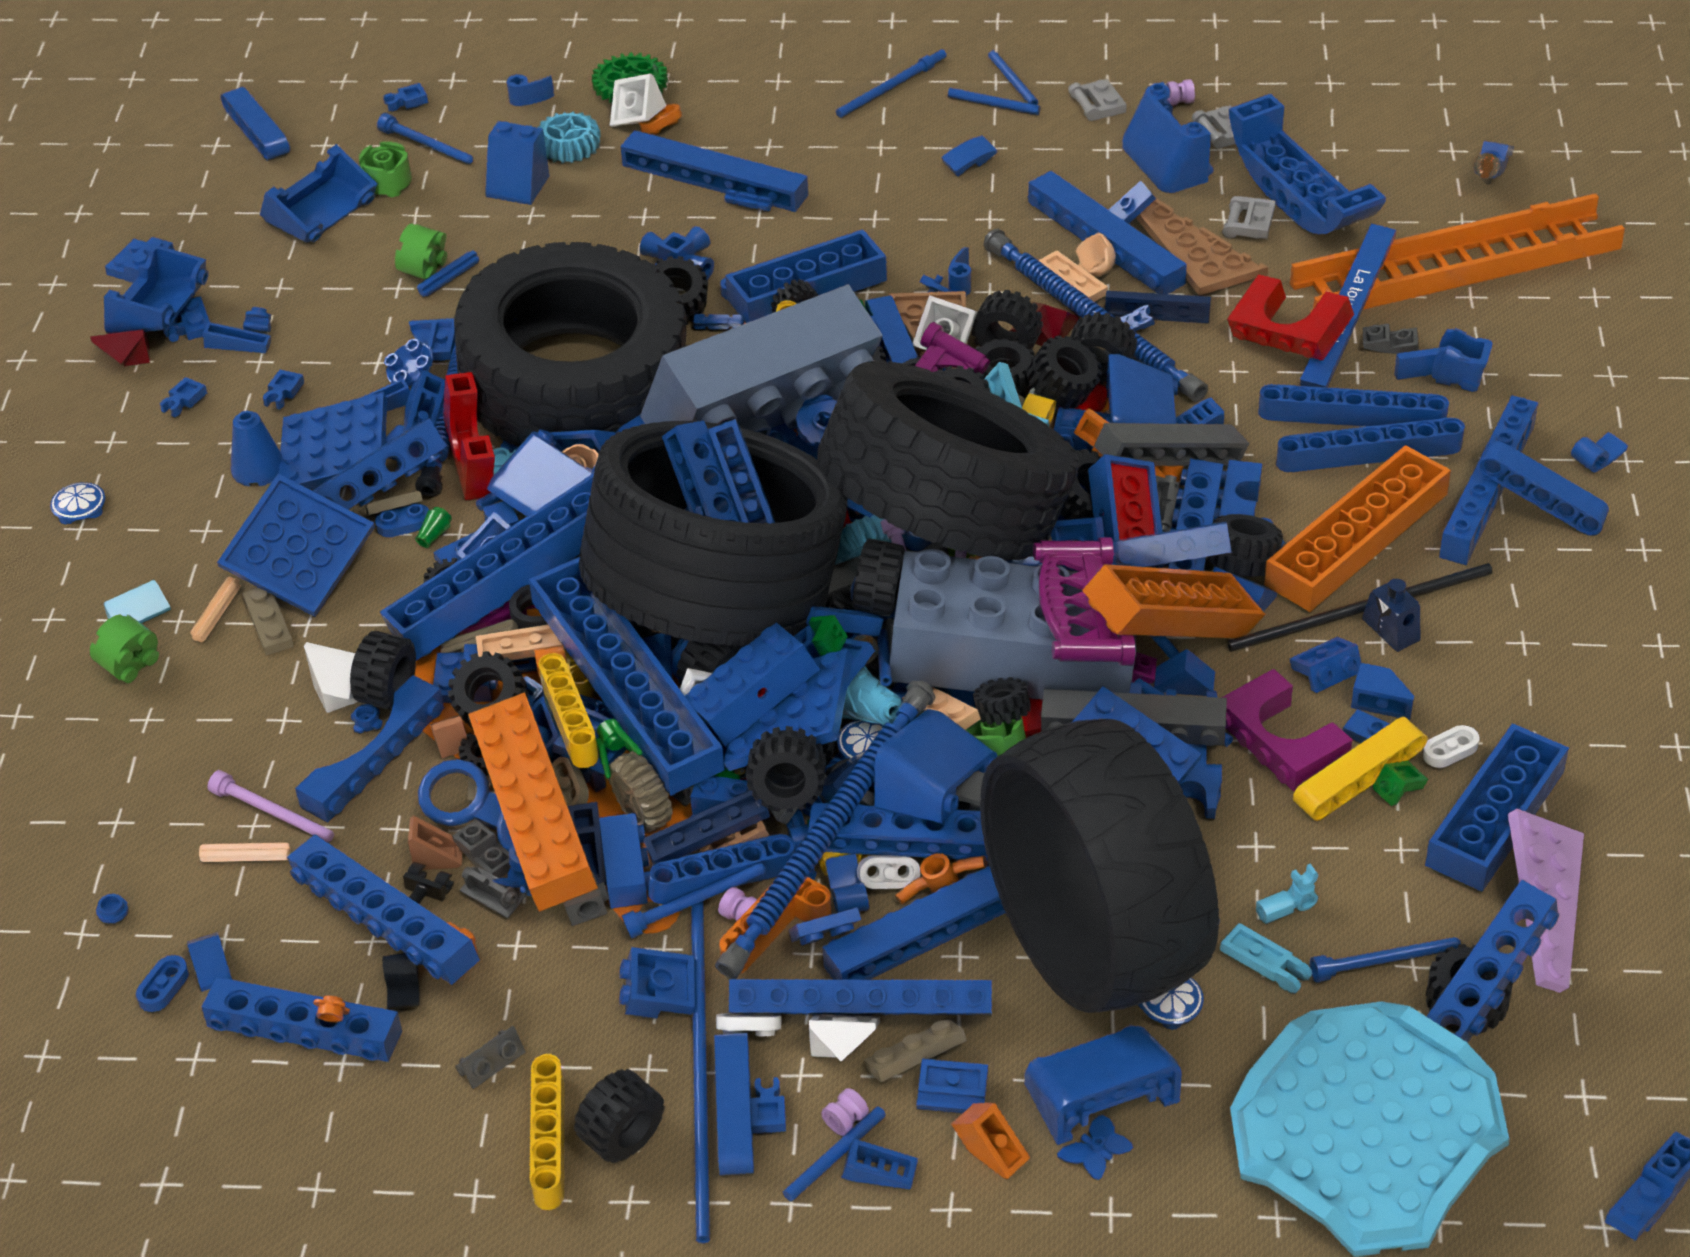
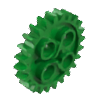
(626, 67)

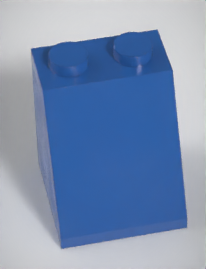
(516, 162)

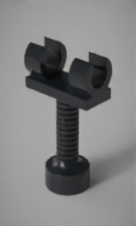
(421, 887)

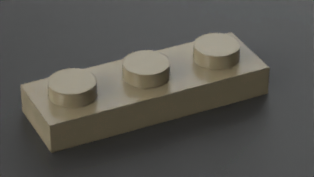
(267, 620)
(913, 1048)

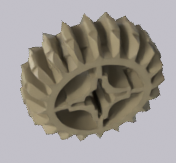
(640, 791)

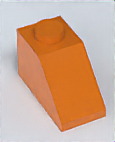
(991, 1138)

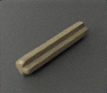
(457, 643)

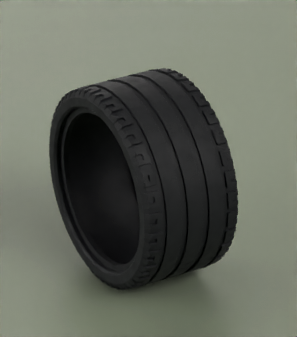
(700, 572)

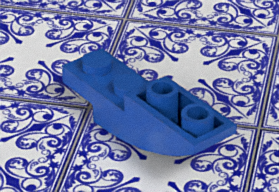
(1654, 1189)

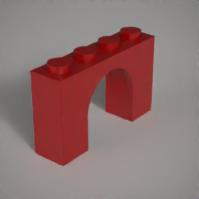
(1308, 337)
(471, 452)

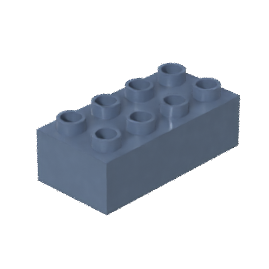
(766, 366)
(985, 622)

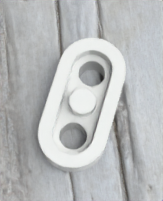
(1447, 746)
(887, 871)
(762, 1023)

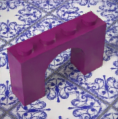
(1289, 759)

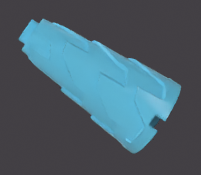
(870, 700)

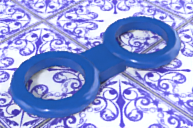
(483, 808)

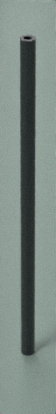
(1353, 609)

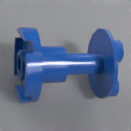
(812, 422)

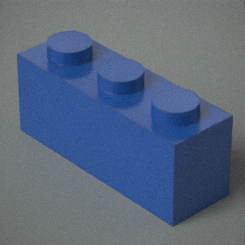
(624, 860)

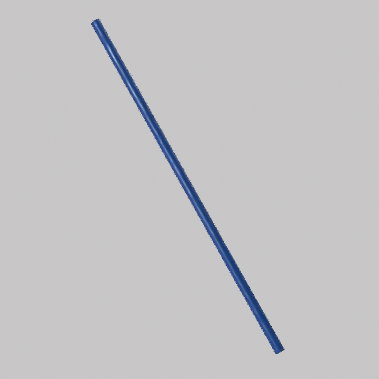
(700, 1077)

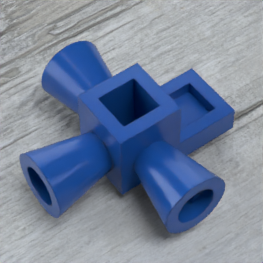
(678, 245)

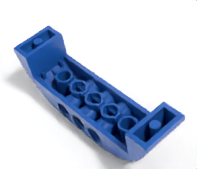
(1292, 175)

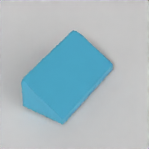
(141, 603)

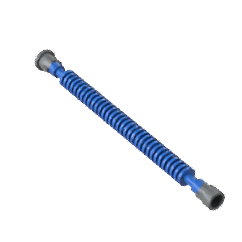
(1079, 303)
(820, 835)

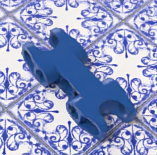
(1205, 779)

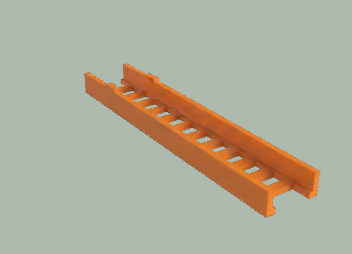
(1468, 236)

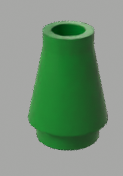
(434, 525)

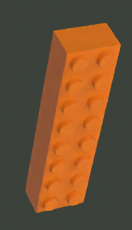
(1357, 528)
(1172, 602)
(532, 802)

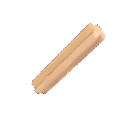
(215, 609)
(244, 852)

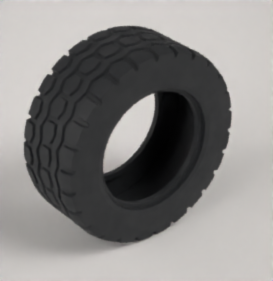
(564, 293)
(946, 460)

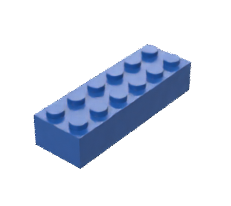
(825, 266)
(1477, 829)

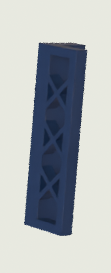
(1162, 306)
(705, 828)

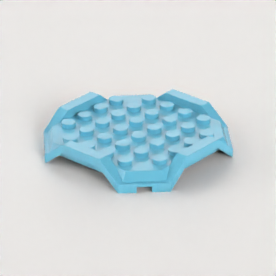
(1369, 1122)

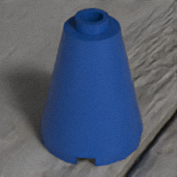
(253, 451)

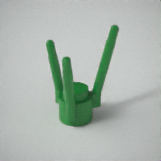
(614, 738)

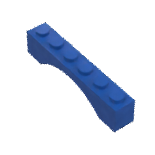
(333, 786)

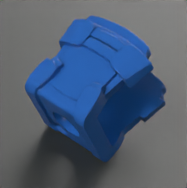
(1462, 359)

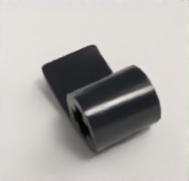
(401, 981)

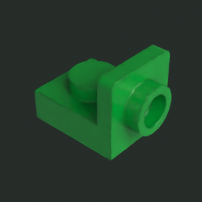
(828, 634)
(1397, 779)

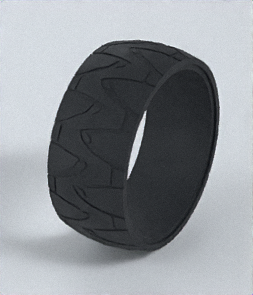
(1099, 864)

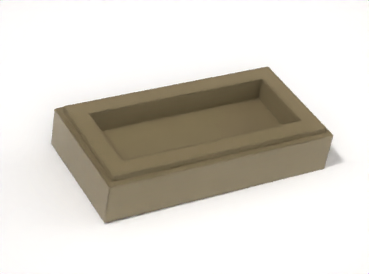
(393, 502)

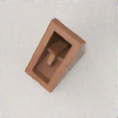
(448, 735)
(432, 846)

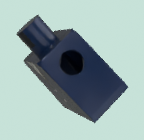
(1394, 614)

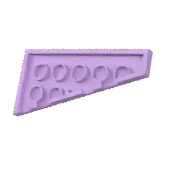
(1551, 861)

